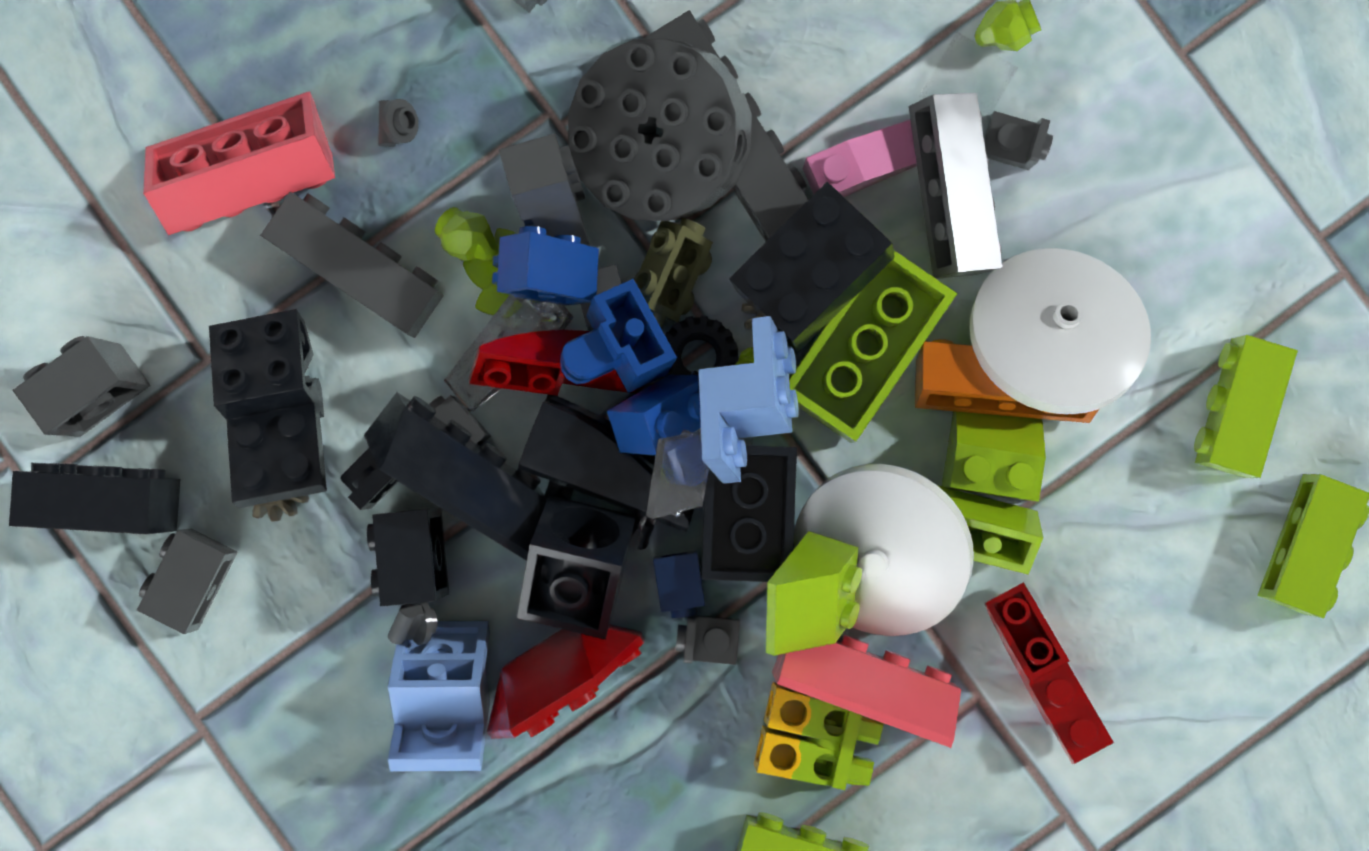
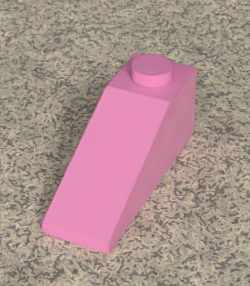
(863, 160)

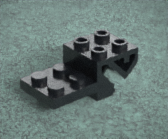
(268, 407)

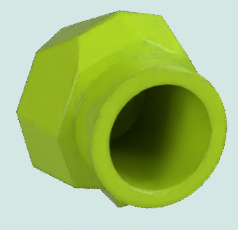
(1008, 25)
(466, 235)

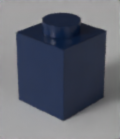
(679, 583)

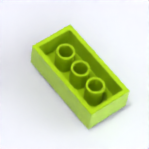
(869, 347)

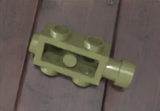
(672, 267)

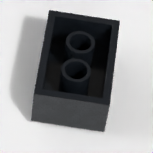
(813, 266)
(94, 499)
(750, 521)

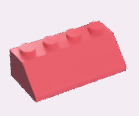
(237, 164)
(875, 687)

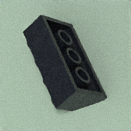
(456, 472)

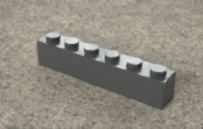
(766, 185)

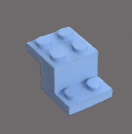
(747, 401)
(440, 700)

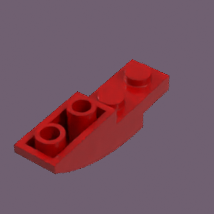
(532, 364)
(1047, 674)

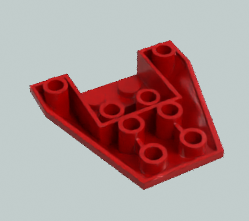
(557, 674)

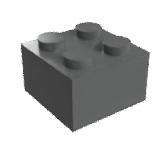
(80, 386)

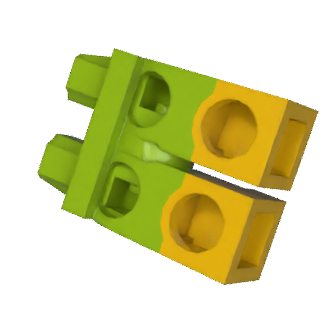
(829, 743)

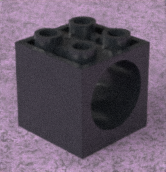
(575, 566)

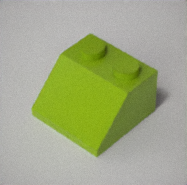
(995, 455)
(812, 595)

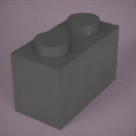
(185, 580)

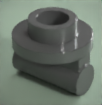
(396, 122)
(413, 622)

